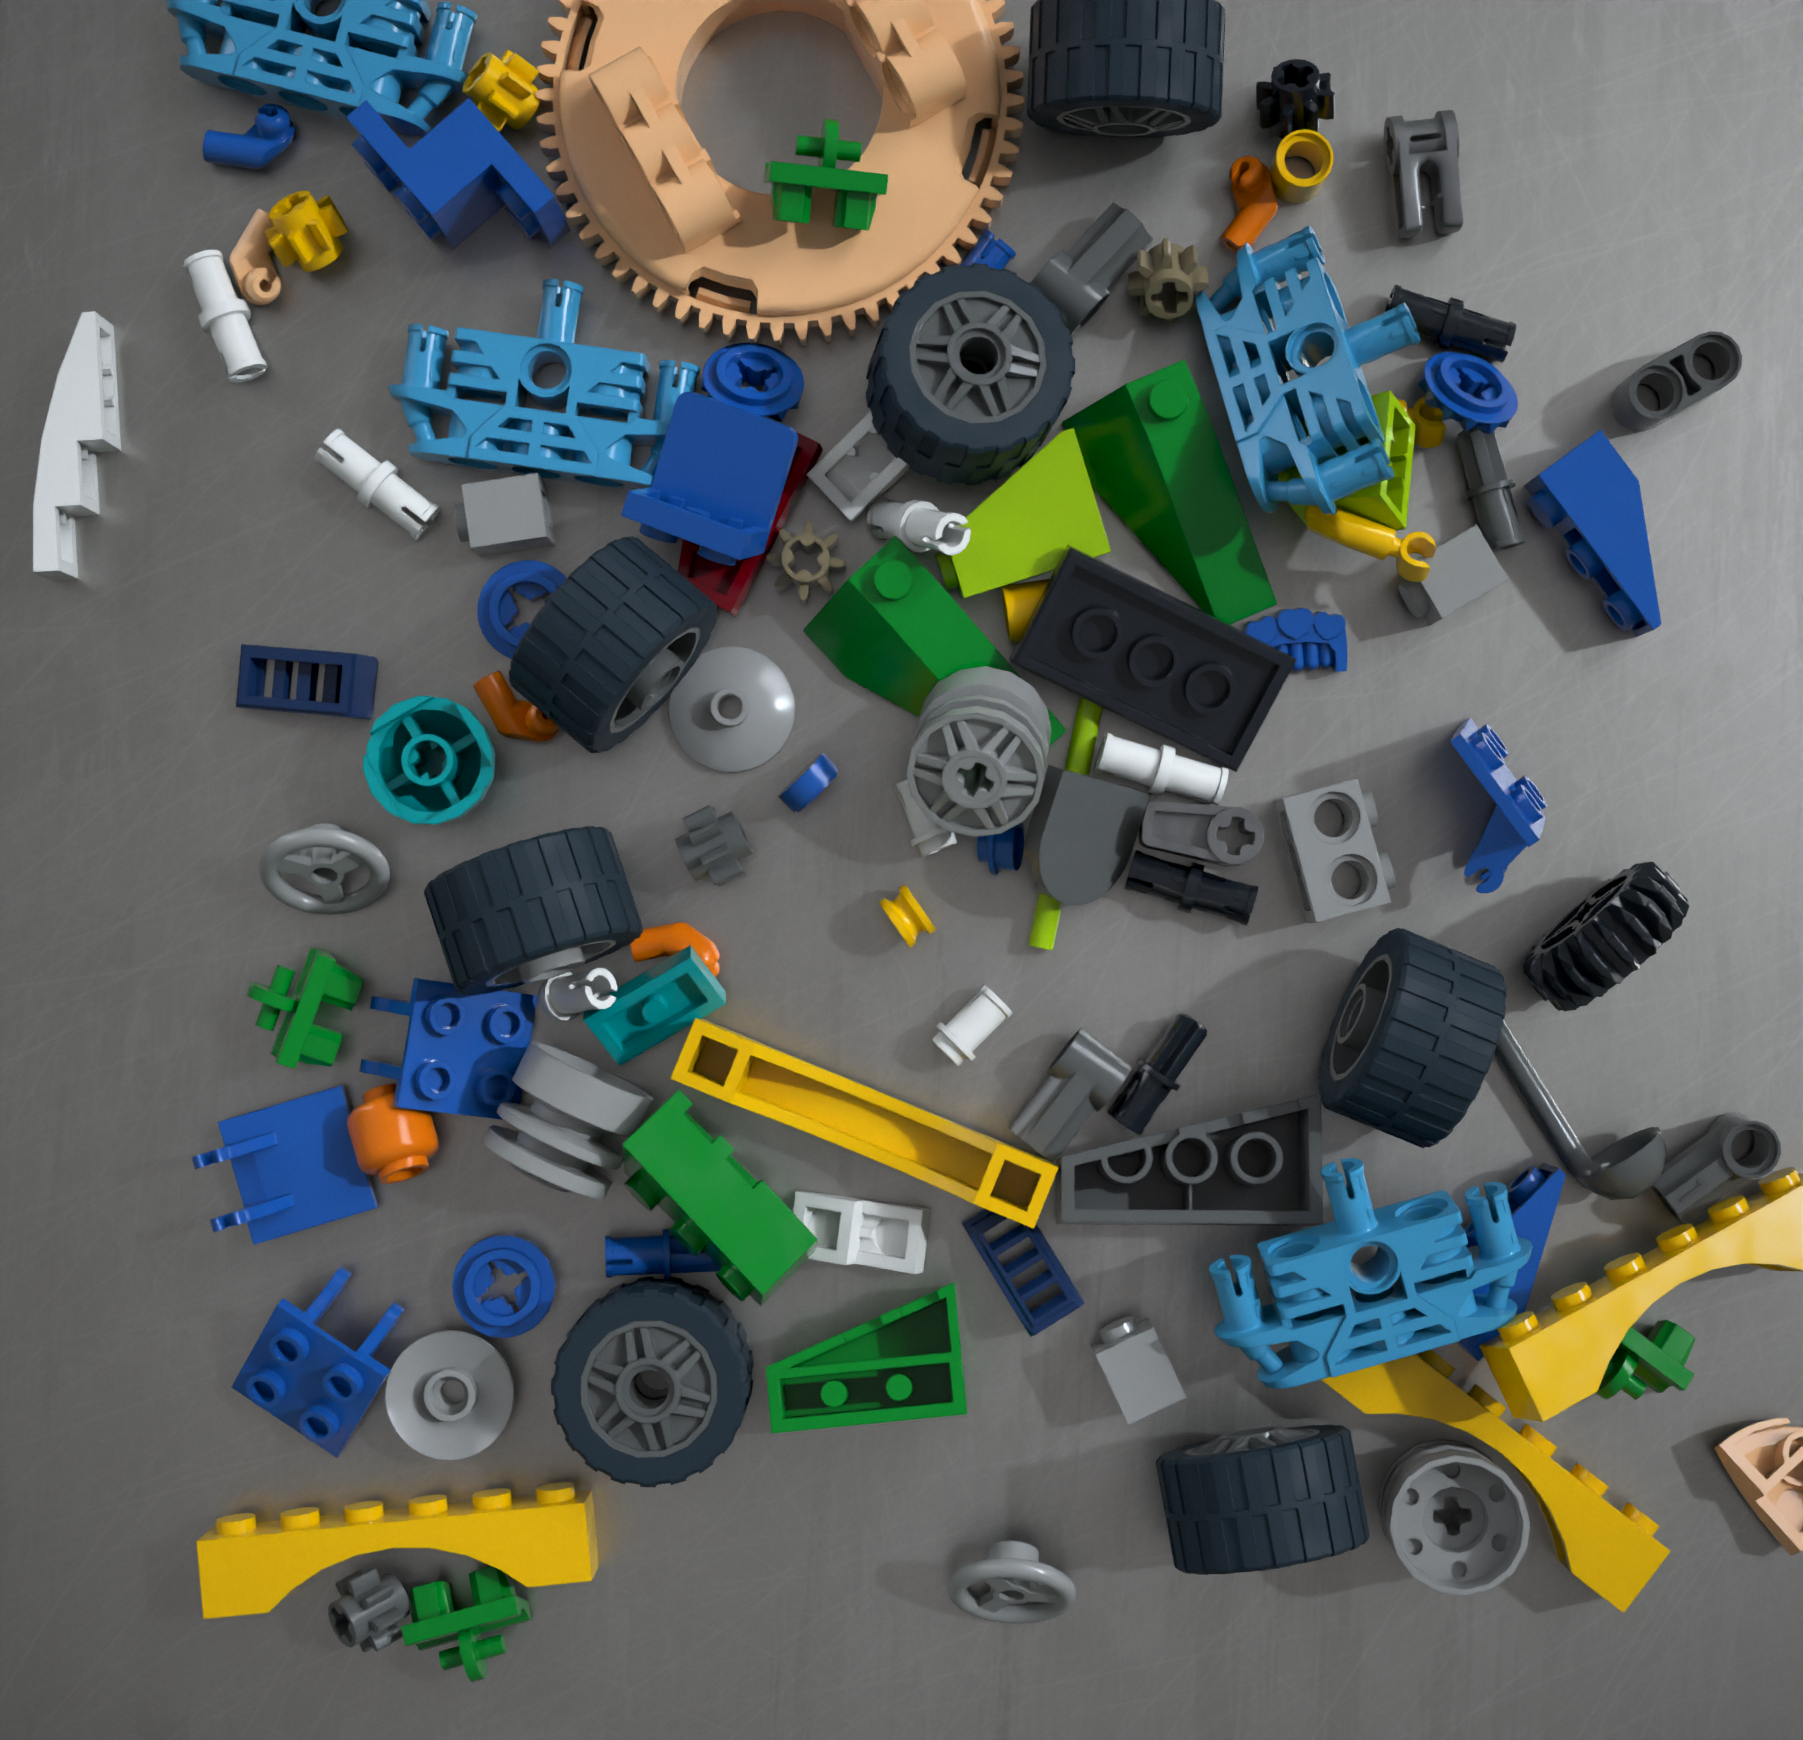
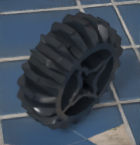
(1606, 936)

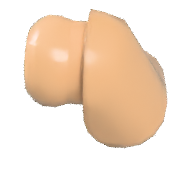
(253, 263)

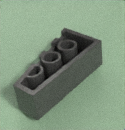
(1216, 1172)

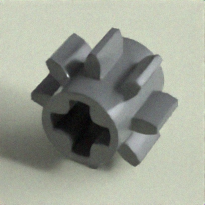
(714, 845)
(369, 1610)

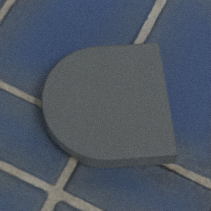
(1082, 835)

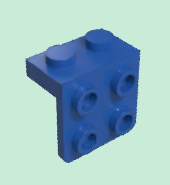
(715, 480)

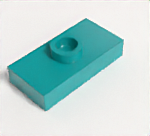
(656, 1005)

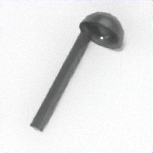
(1615, 1172)

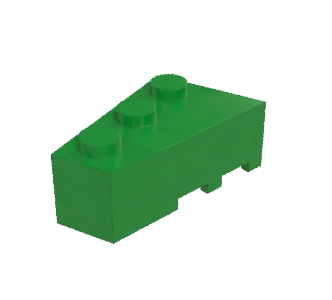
(715, 1202)
(876, 1372)

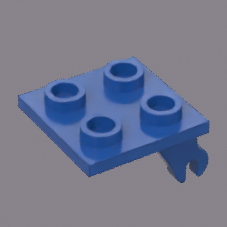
(1518, 812)
(457, 1048)
(292, 1166)
(310, 1375)

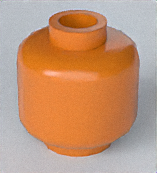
(391, 1139)

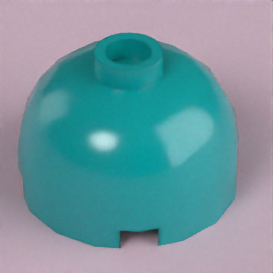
(429, 760)

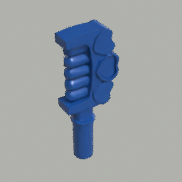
(1306, 636)

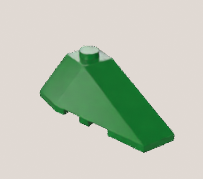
(1167, 479)
(902, 632)

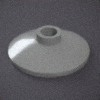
(737, 742)
(427, 1417)

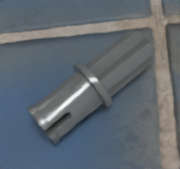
(1490, 489)

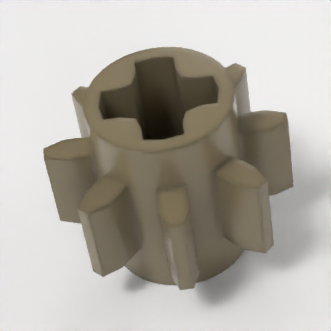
(1167, 280)
(808, 544)

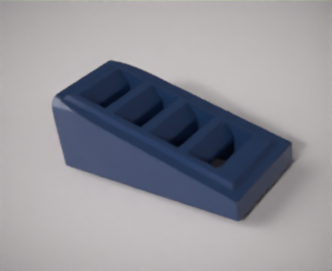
(347, 683)
(1051, 1310)

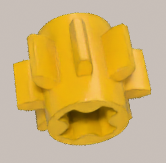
(503, 89)
(306, 231)

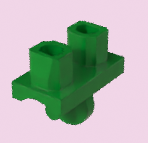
(854, 189)
(298, 1035)
(1649, 1362)
(438, 1624)

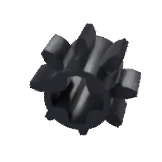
(1295, 98)

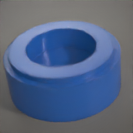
(809, 783)

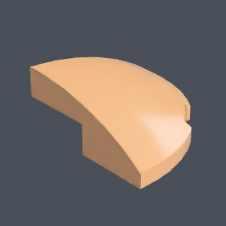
(1768, 1472)

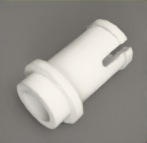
(928, 834)
(571, 994)
(971, 1026)

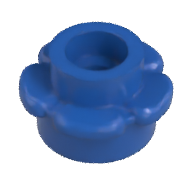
(1002, 850)

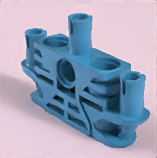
(354, 57)
(1331, 398)
(535, 440)
(1375, 1311)

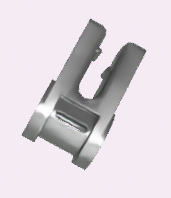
(1430, 148)
(1193, 829)

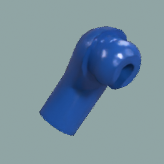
(256, 147)

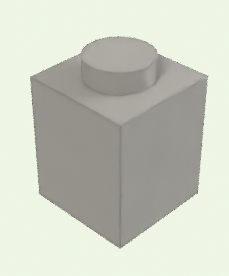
(505, 515)
(1457, 575)
(1137, 1368)

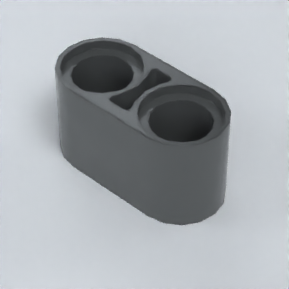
(1677, 381)

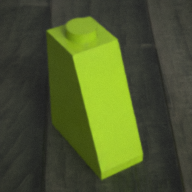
(1029, 523)

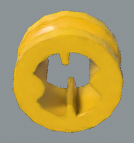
(907, 915)

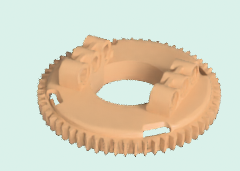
(676, 220)

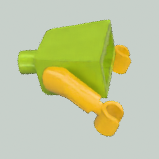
(1374, 514)

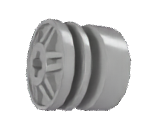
(985, 720)
(567, 1121)
(1482, 1540)

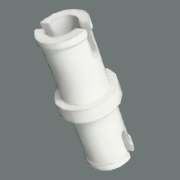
(224, 316)
(377, 484)
(919, 526)
(1161, 770)

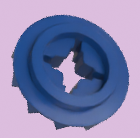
(756, 366)
(1468, 391)
(498, 607)
(497, 1315)

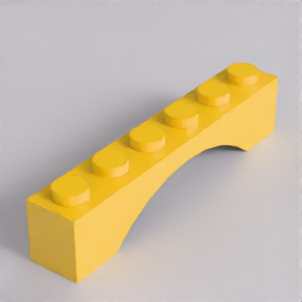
(865, 1121)
(1563, 1351)
(1589, 1536)
(531, 1538)

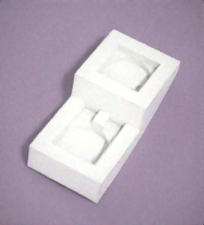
(865, 1231)

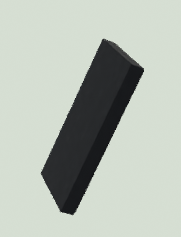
(1152, 658)

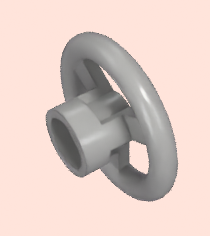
(324, 858)
(1014, 1577)

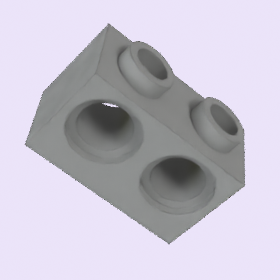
(1317, 855)

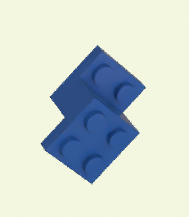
(457, 176)

